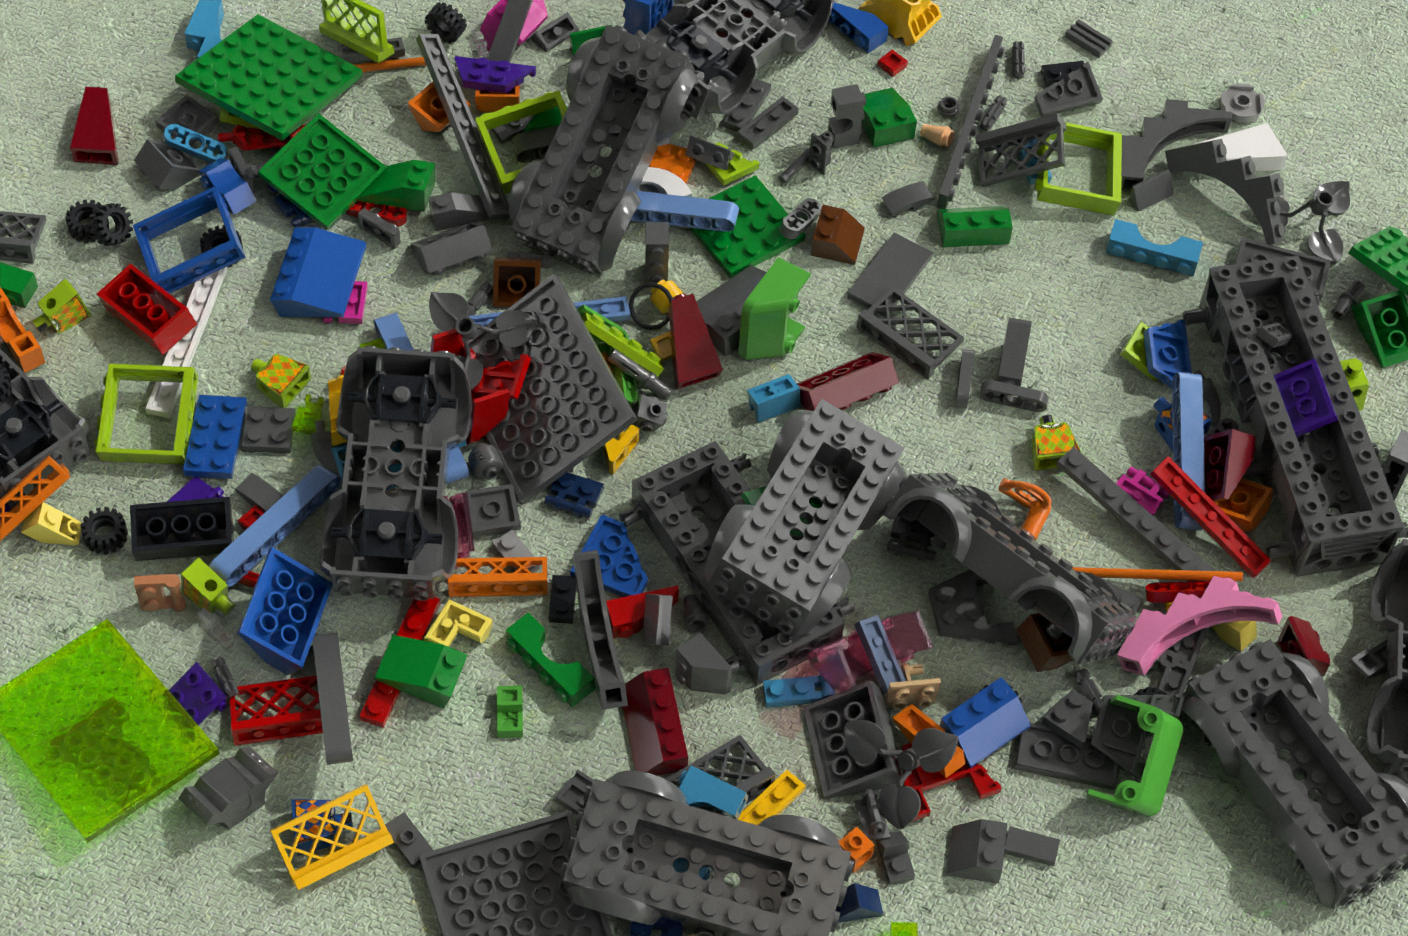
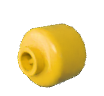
(660, 299)

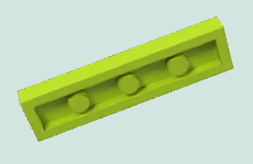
(615, 338)

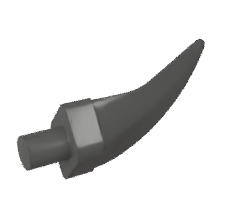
(1212, 397)
(322, 446)

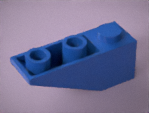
(860, 26)

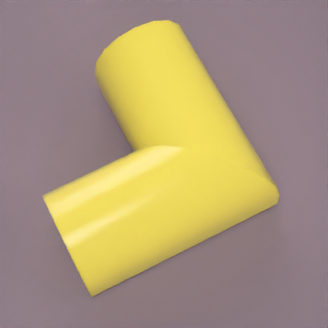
(458, 619)

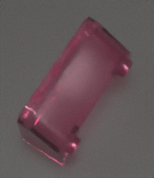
(846, 658)

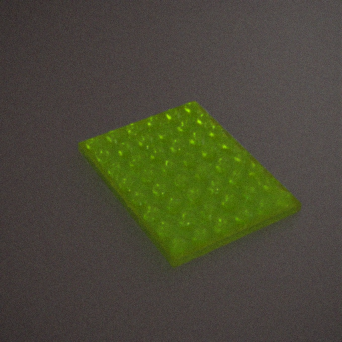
(100, 730)

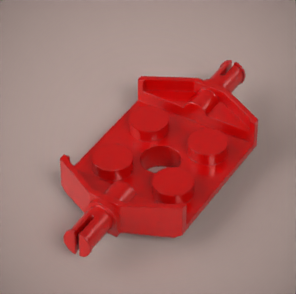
(253, 138)

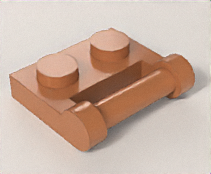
(152, 595)

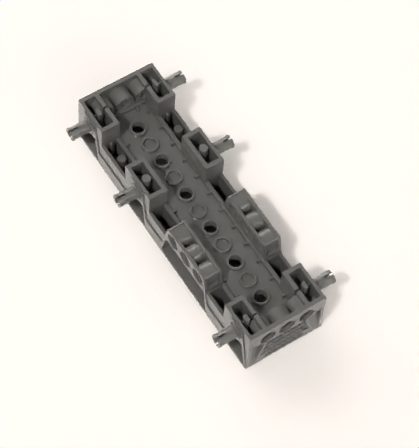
(1352, 476)

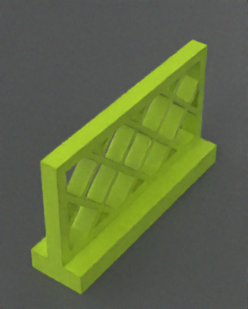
(351, 34)

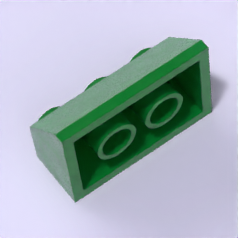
(974, 226)

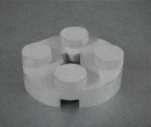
(1242, 113)

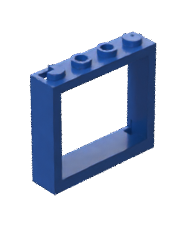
(201, 265)

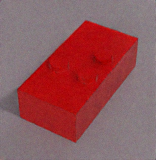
(146, 309)

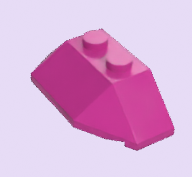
(535, 17)

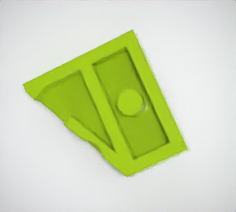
(736, 168)
(1135, 351)

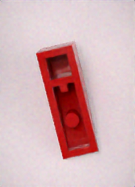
(628, 612)

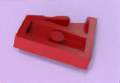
(504, 376)

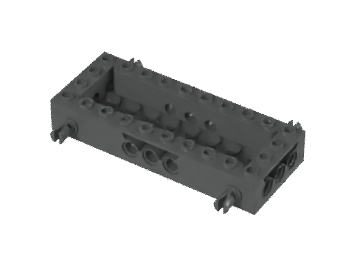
(712, 485)

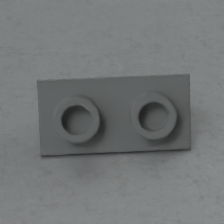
(820, 151)
(709, 152)
(870, 816)

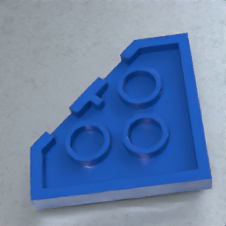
(618, 558)

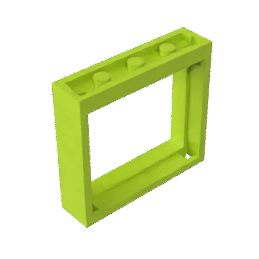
(509, 114)
(1084, 200)
(108, 401)

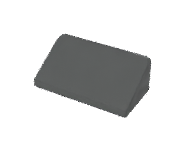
(555, 32)
(1151, 191)

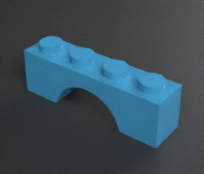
(1130, 244)

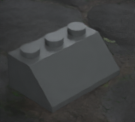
(452, 247)

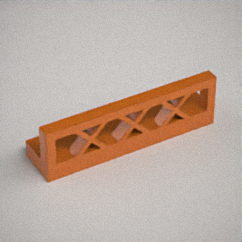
(37, 496)
(497, 581)

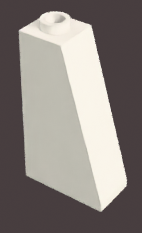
(1259, 143)

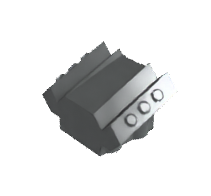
(230, 789)

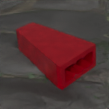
(94, 131)
(691, 344)

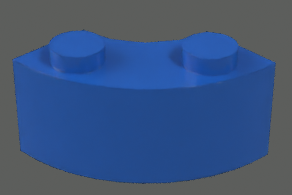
(228, 183)

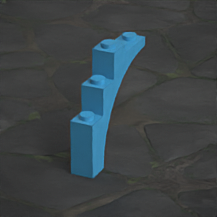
(204, 26)

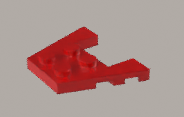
(922, 781)

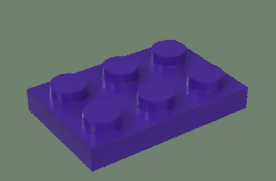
(1305, 397)

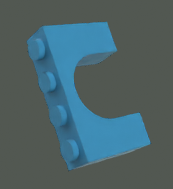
(706, 790)

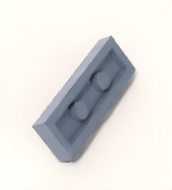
(879, 652)

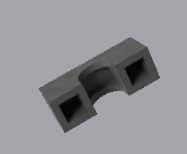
(848, 110)
(656, 251)

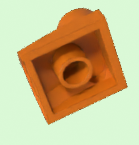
(493, 101)
(1247, 504)

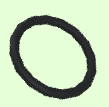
(631, 308)

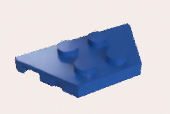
(1167, 351)

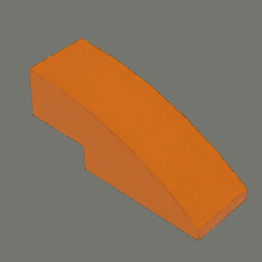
(912, 721)

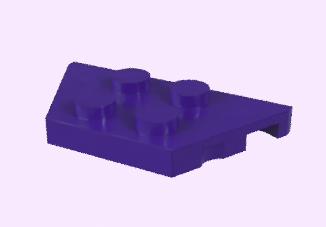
(491, 75)

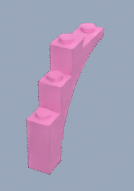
(1188, 613)

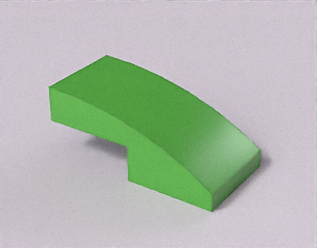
(509, 711)

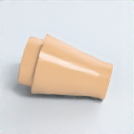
(939, 135)

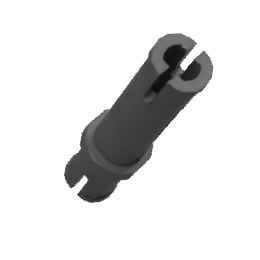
(645, 378)

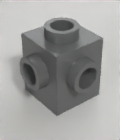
(649, 412)

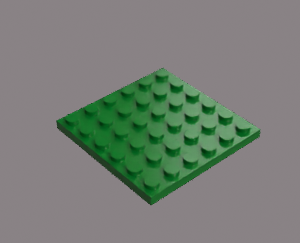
(269, 76)

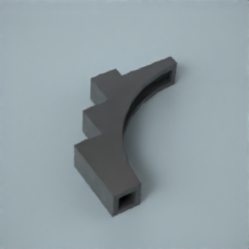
(1157, 133)
(1238, 173)
(597, 629)

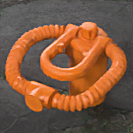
(1038, 508)

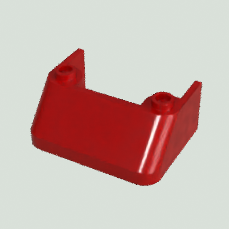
(486, 410)

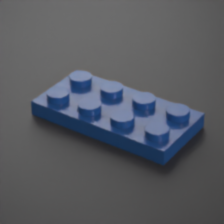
(215, 436)

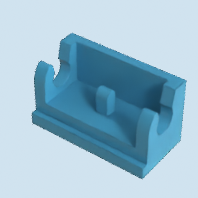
(774, 398)

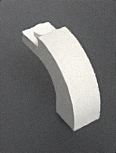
(663, 182)

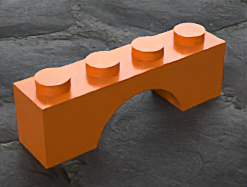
(17, 340)

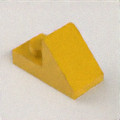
(618, 450)

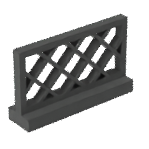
(1020, 135)
(15, 247)
(898, 342)
(752, 784)

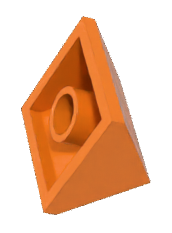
(429, 110)

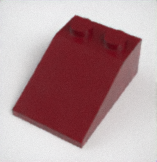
(1226, 461)

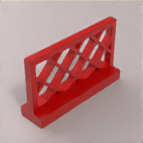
(281, 725)

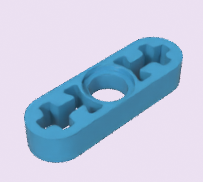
(177, 143)

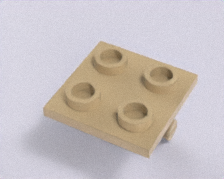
(915, 692)

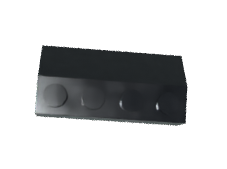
(181, 528)

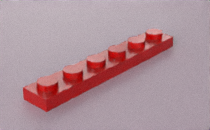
(1210, 517)
(382, 696)

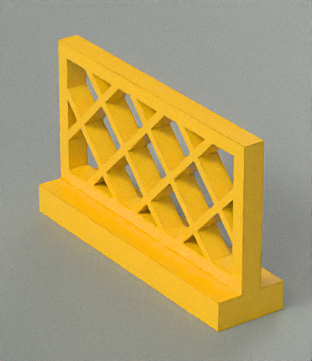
(337, 858)

